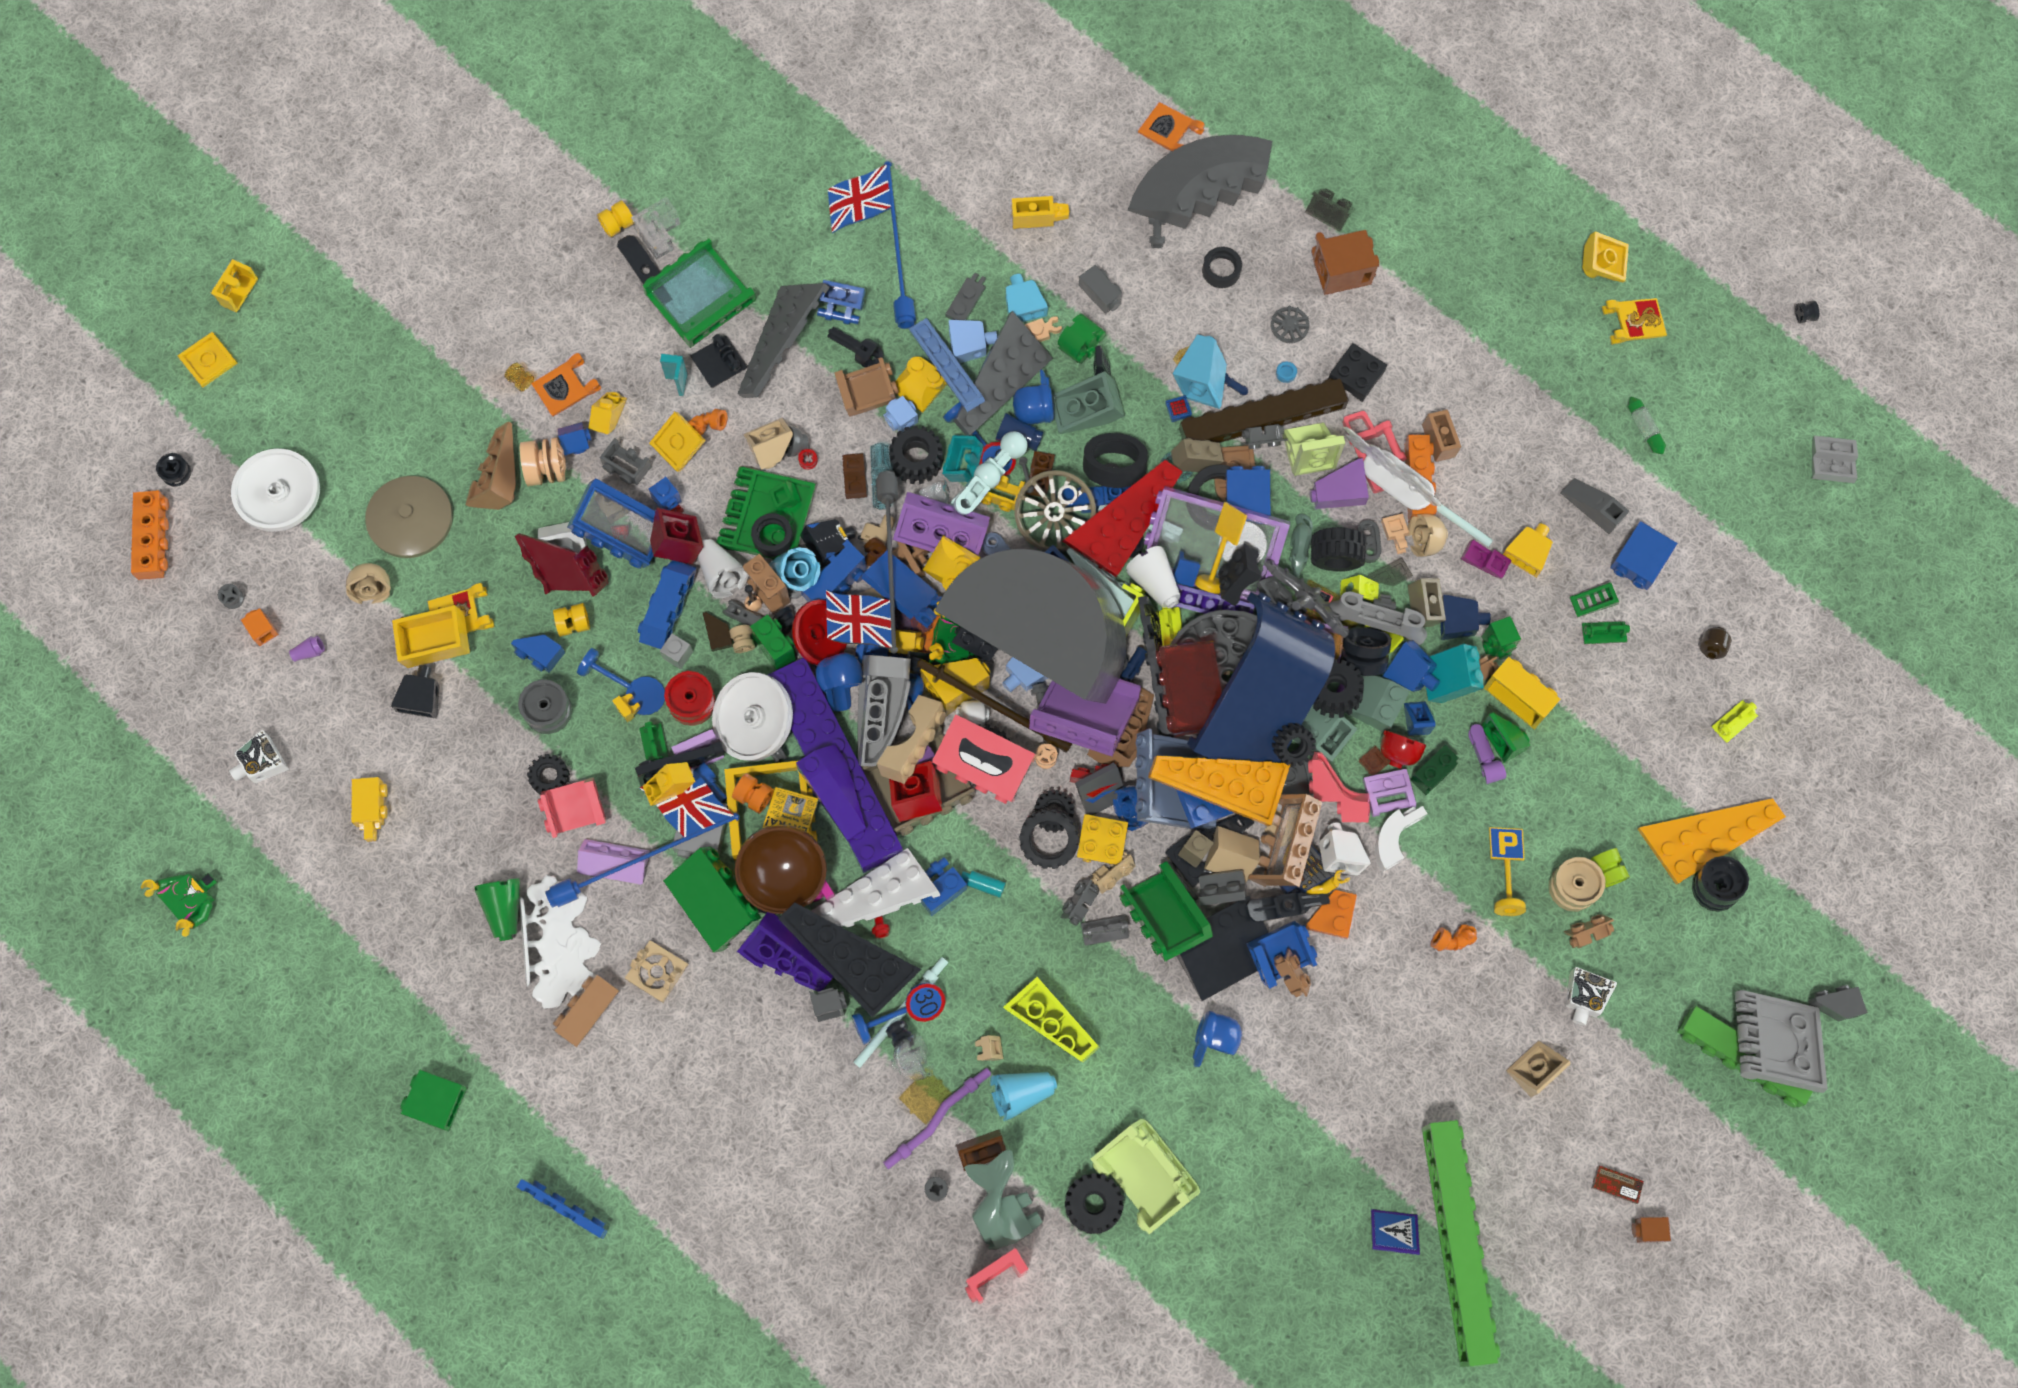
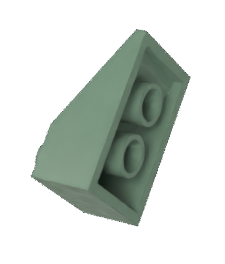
(1087, 404)
(1380, 702)

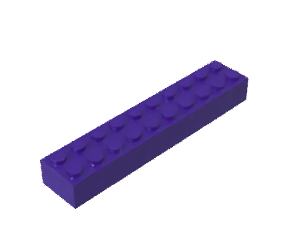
(817, 728)

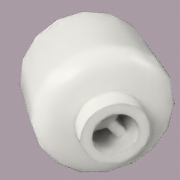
(973, 711)

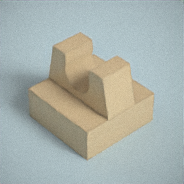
(991, 1048)

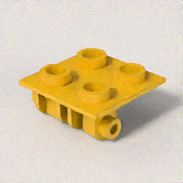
(1102, 840)

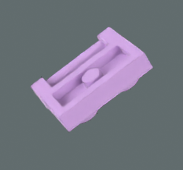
(1389, 785)

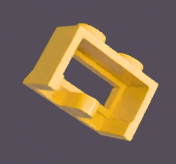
(238, 286)
(1004, 503)

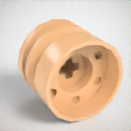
(542, 461)

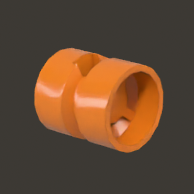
(751, 792)

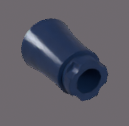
(1011, 424)

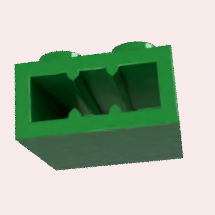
(772, 642)
(433, 1100)

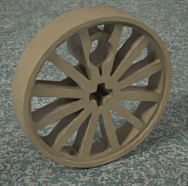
(1054, 502)

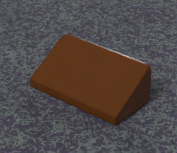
(981, 1149)

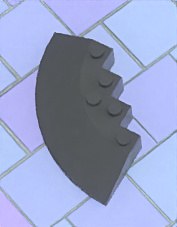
(1201, 175)

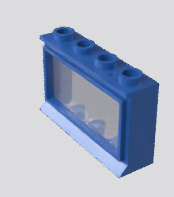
(614, 523)

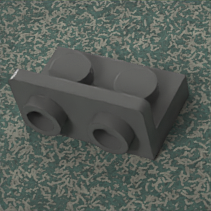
(1222, 887)

